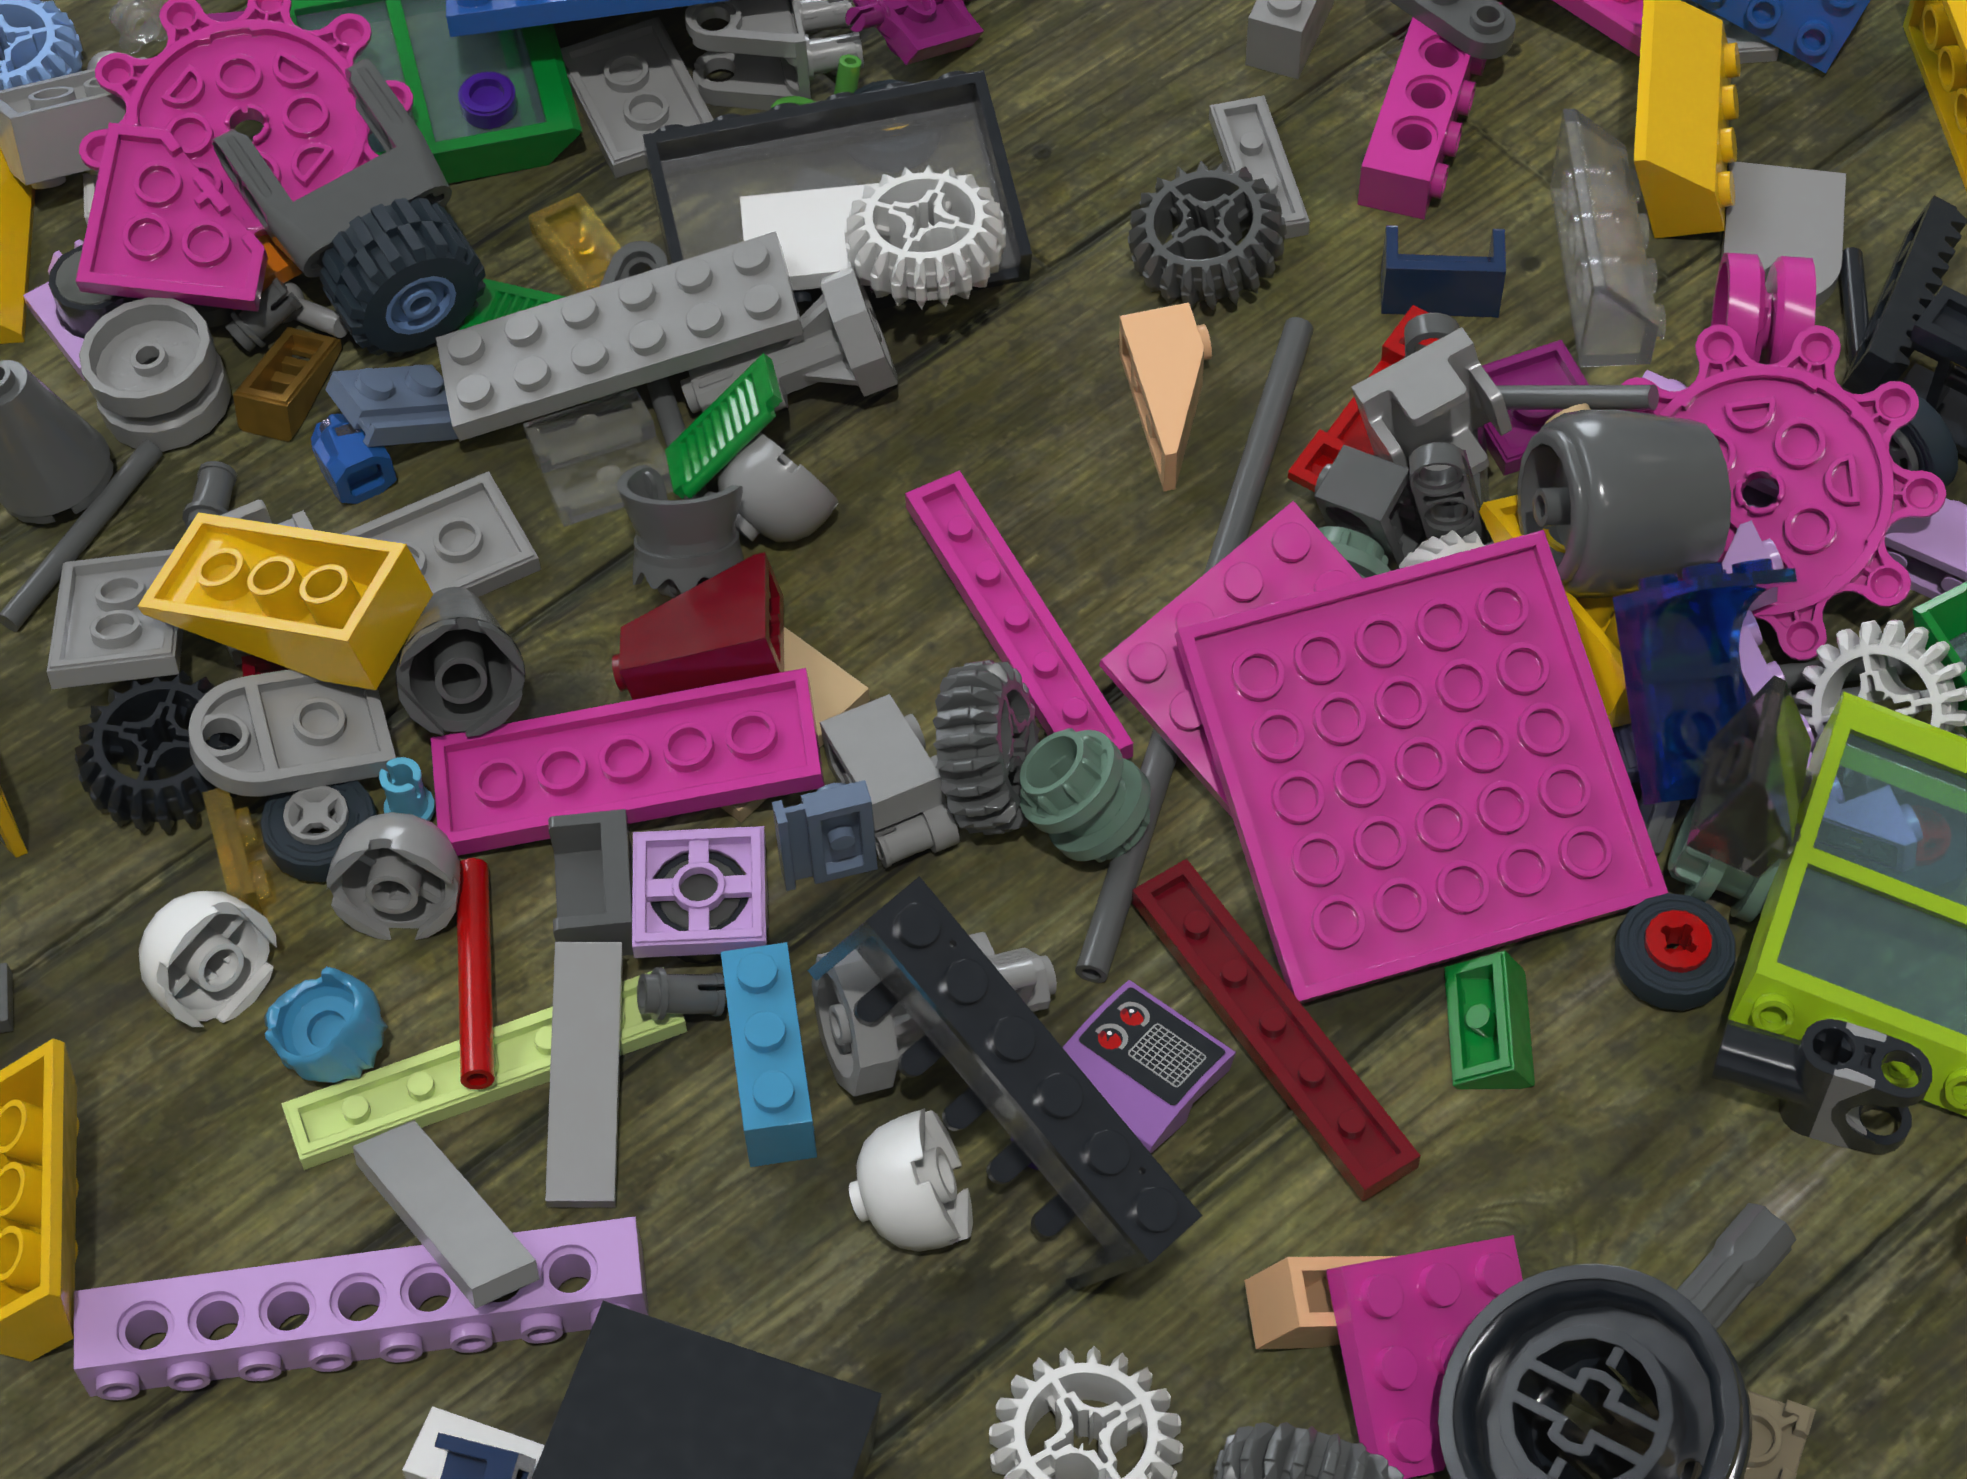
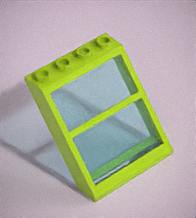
(1873, 897)

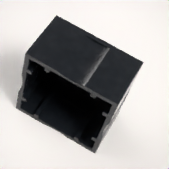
(698, 1407)

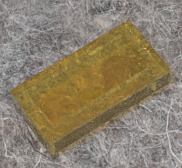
(575, 241)
(233, 833)

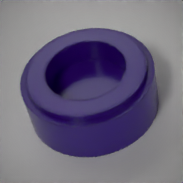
(487, 100)

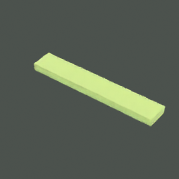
(429, 1083)

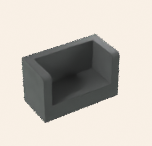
(593, 877)

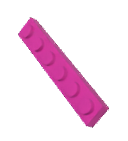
(1011, 610)

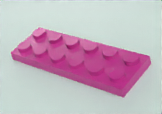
(634, 755)

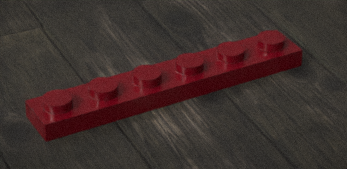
(1276, 1030)

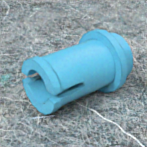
(405, 789)

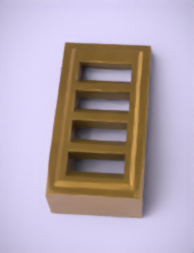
(282, 387)

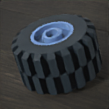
(402, 277)

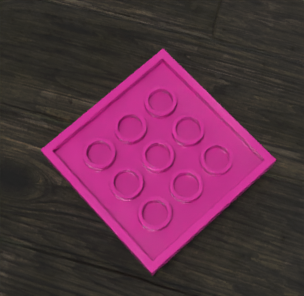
(1271, 565)

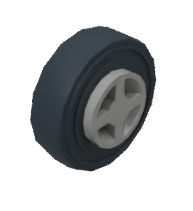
(292, 814)

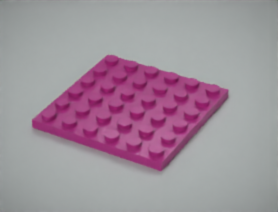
(1419, 766)

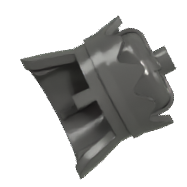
(679, 540)

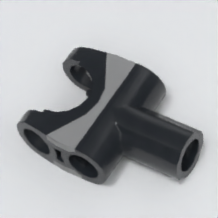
(1826, 1079)

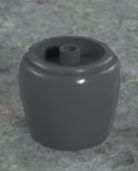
(1624, 497)

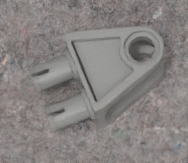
(767, 48)

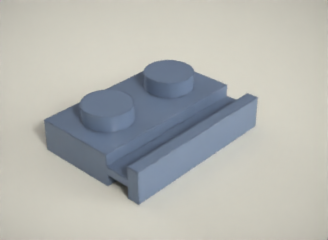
(394, 404)
(826, 834)

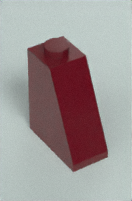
(706, 635)

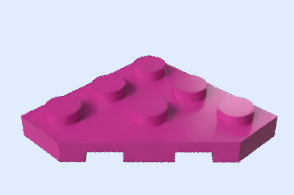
(165, 228)
(1398, 1333)

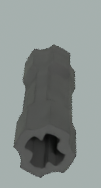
(1738, 1263)

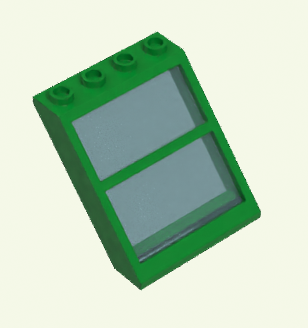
(415, 47)

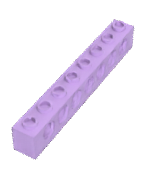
(118, 1318)

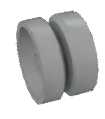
(155, 373)

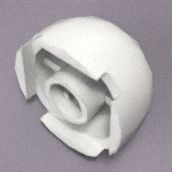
(206, 956)
(910, 1185)

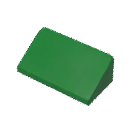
(1489, 1024)

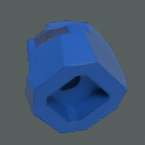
(348, 464)

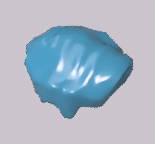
(326, 1027)

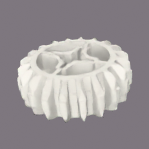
(925, 236)
(1880, 680)
(1061, 1390)

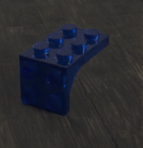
(1686, 666)

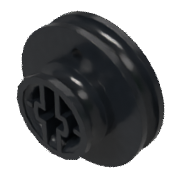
(1573, 1342)

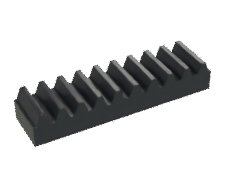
(1905, 296)

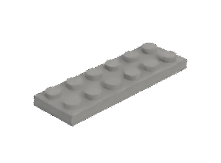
(618, 336)

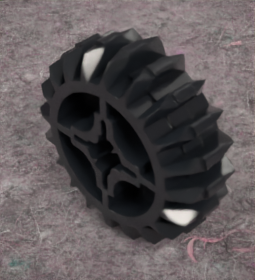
(151, 735)

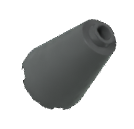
(46, 450)
(459, 667)

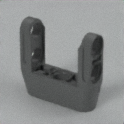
(310, 223)
(1454, 495)

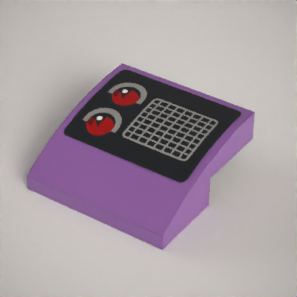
(1147, 1061)

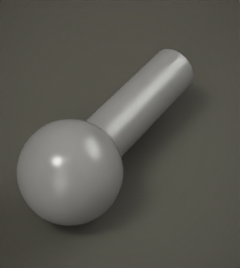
(314, 314)

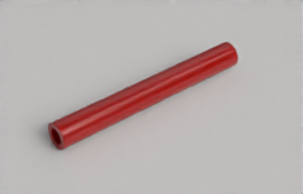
(475, 976)

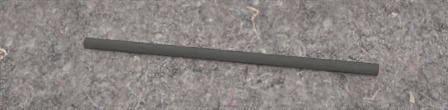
(1233, 530)

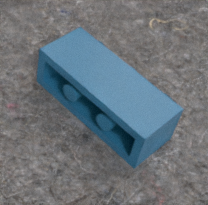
(768, 1055)

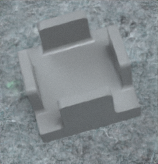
(1429, 399)

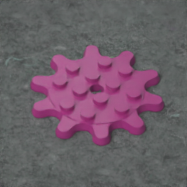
(249, 71)
(1829, 465)

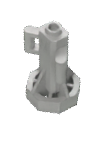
(838, 346)
(868, 1055)

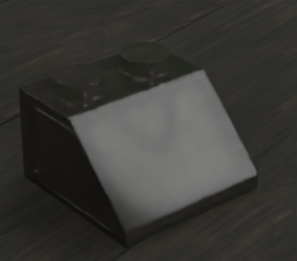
(1754, 784)

